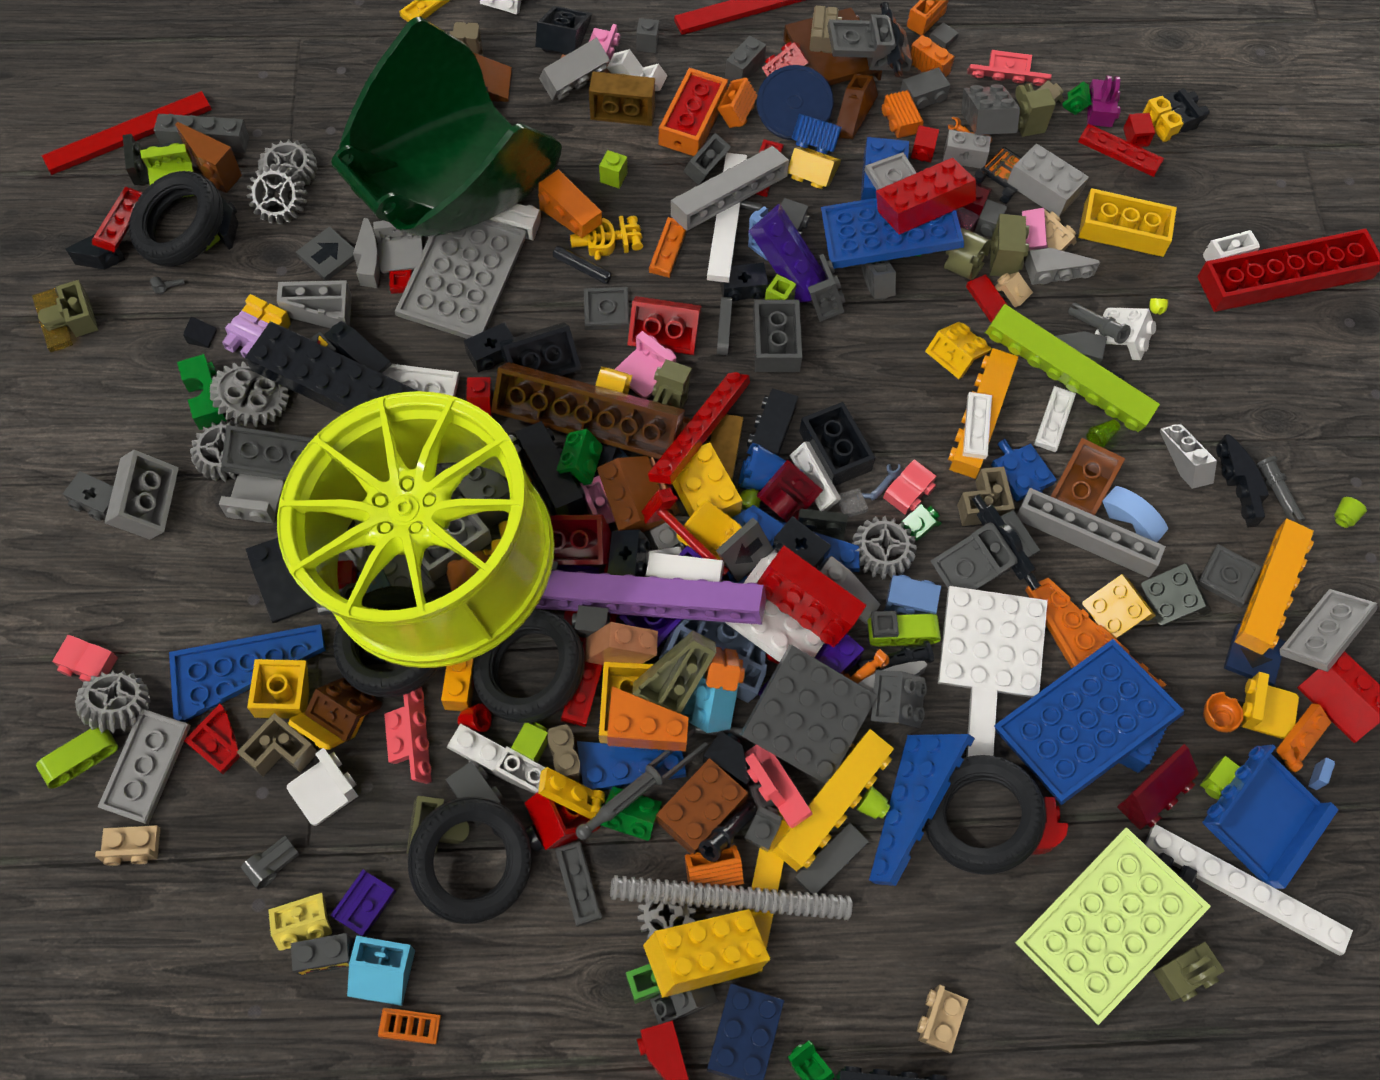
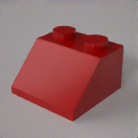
(554, 822)

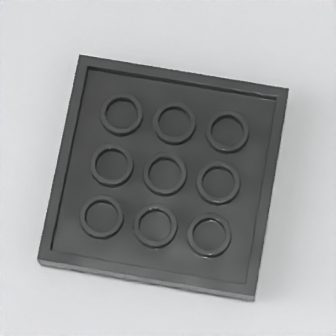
(808, 714)

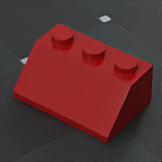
(670, 322)
(1346, 696)

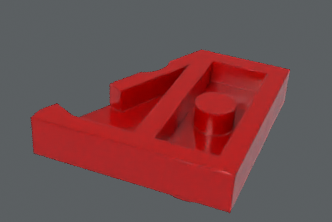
(215, 740)

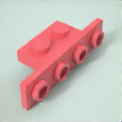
(1009, 66)
(408, 736)
(776, 785)

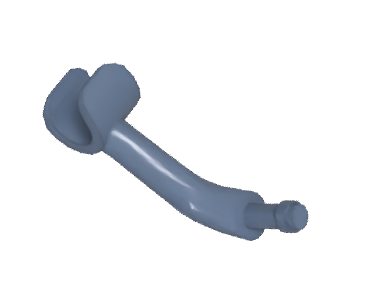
(892, 475)

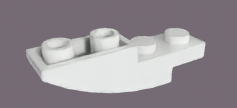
(496, 759)

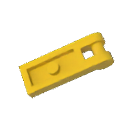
(570, 793)

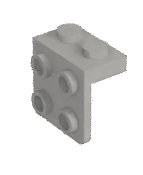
(396, 248)
(253, 499)

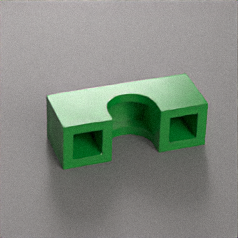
(198, 375)

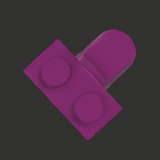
(1104, 102)

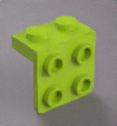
(166, 160)

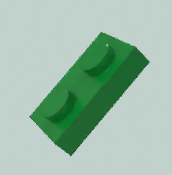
(580, 455)
(636, 818)

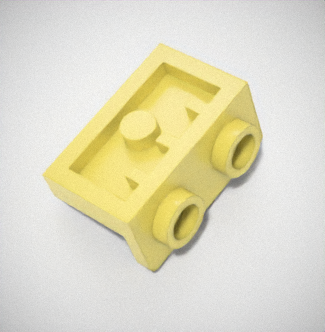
(299, 921)

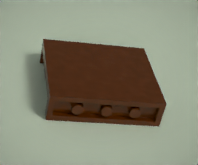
(831, 68)

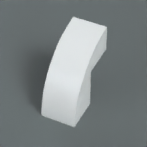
(626, 63)

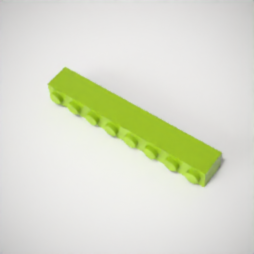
(1072, 369)

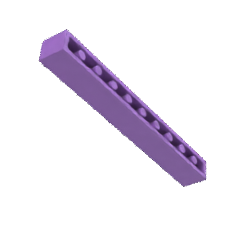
(656, 597)

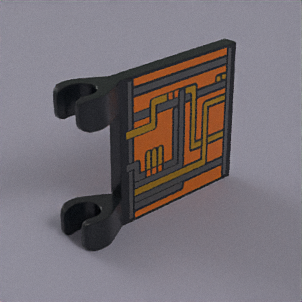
(999, 170)

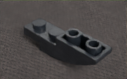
(1243, 473)

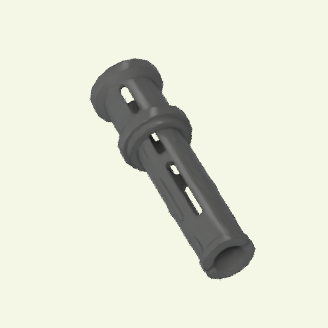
(1106, 325)
(1276, 481)

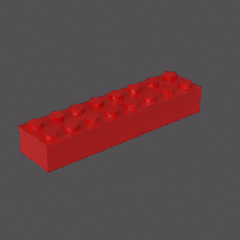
(1289, 270)

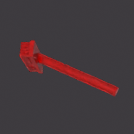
(658, 509)

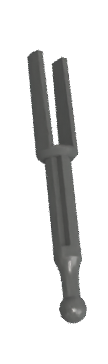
(636, 789)

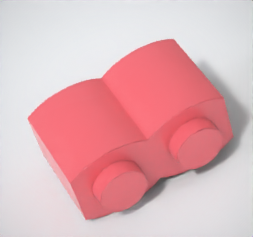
(910, 487)
(83, 659)

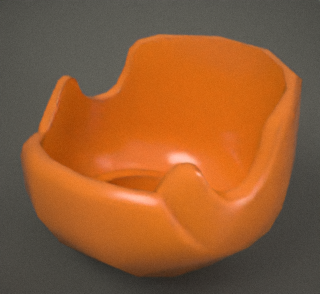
(1223, 713)

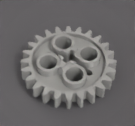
(233, 386)

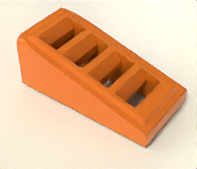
(384, 1033)

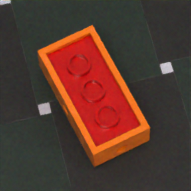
(692, 112)

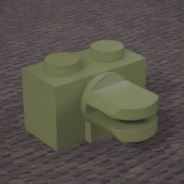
(1035, 109)
(72, 309)
(672, 384)
(424, 806)
(1188, 972)

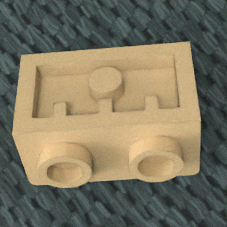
(1058, 235)
(129, 844)
(942, 1019)

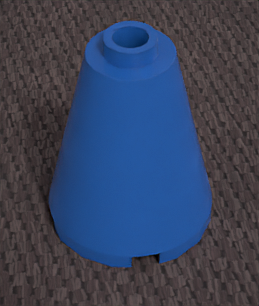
(759, 467)

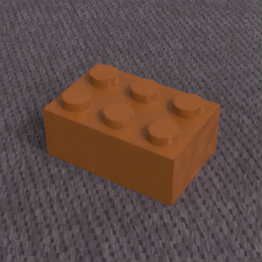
(701, 806)

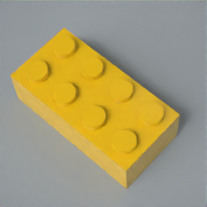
(1127, 222)
(706, 952)

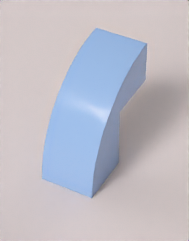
(1133, 509)

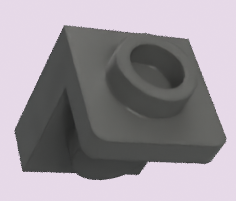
(764, 827)

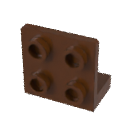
(340, 707)

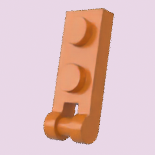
(1303, 737)

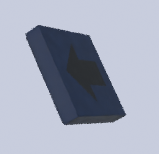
(1249, 663)

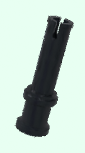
(907, 654)
(723, 836)

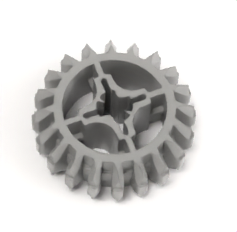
(291, 156)
(291, 183)
(210, 446)
(901, 544)
(112, 701)

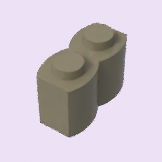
(563, 751)

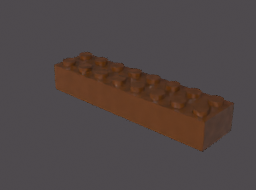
(575, 406)

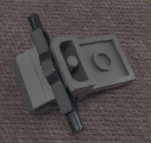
(878, 39)
(989, 552)

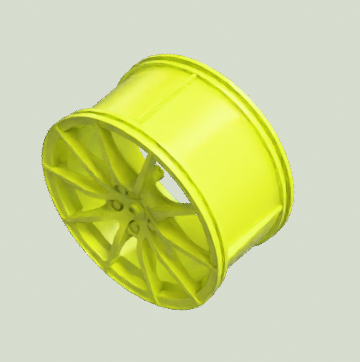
(381, 471)

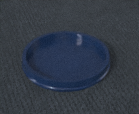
(791, 92)

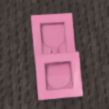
(1037, 228)

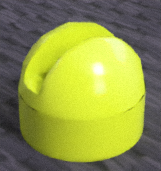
(1158, 305)

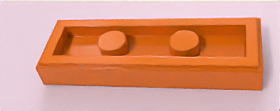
(667, 248)

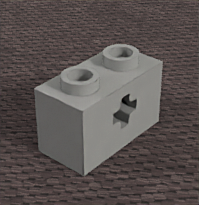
(967, 148)

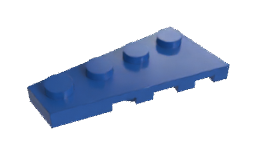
(619, 766)

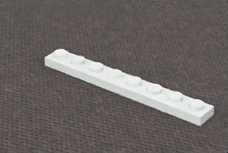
(1251, 891)

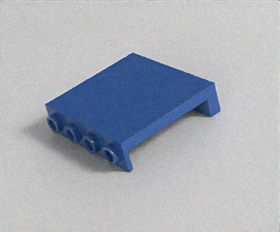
(1268, 818)

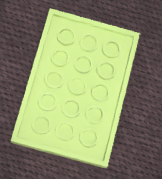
(1112, 925)

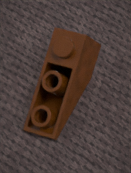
(856, 104)

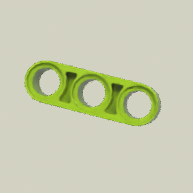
(912, 631)
(76, 757)

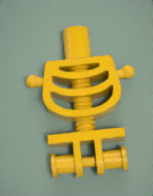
(628, 234)

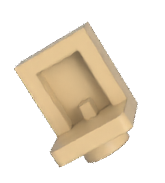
(1014, 288)

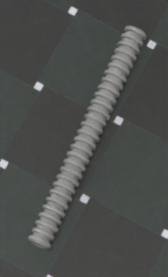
(731, 897)

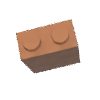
(621, 644)

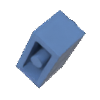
(912, 596)

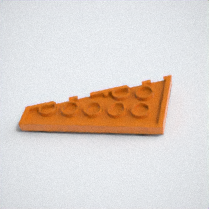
(1072, 627)

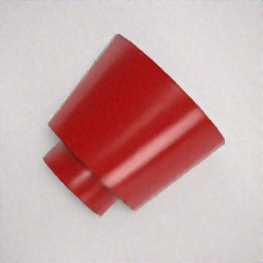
(476, 718)

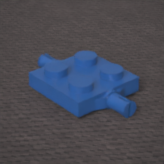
(1023, 470)

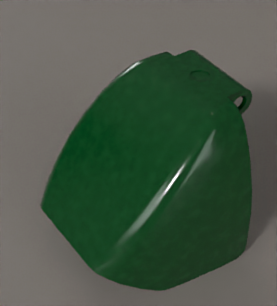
(430, 142)

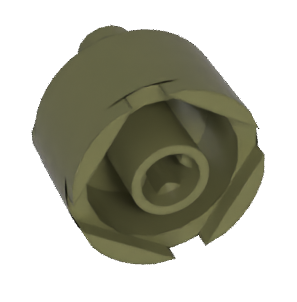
(968, 260)

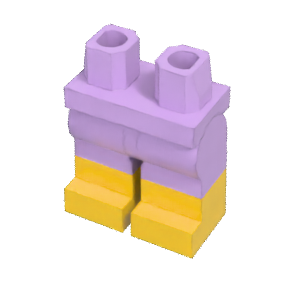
(251, 322)

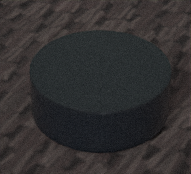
(535, 841)

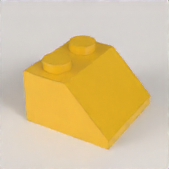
(813, 167)
(278, 688)

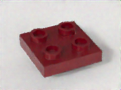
(789, 491)

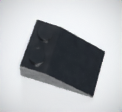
(562, 30)
(277, 586)

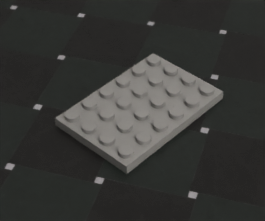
(461, 278)

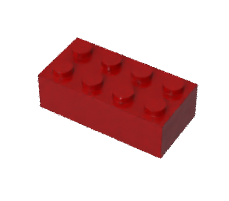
(926, 195)
(810, 597)

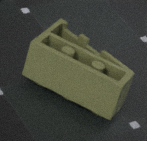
(676, 673)

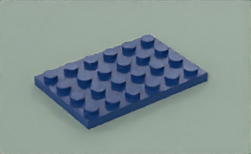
(862, 236)
(1088, 721)

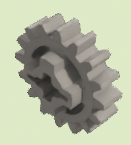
(654, 916)

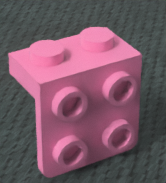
(644, 363)

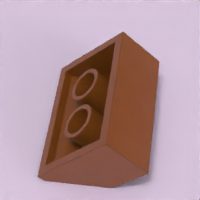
(629, 491)

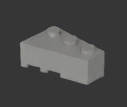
(316, 301)

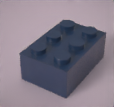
(745, 1034)

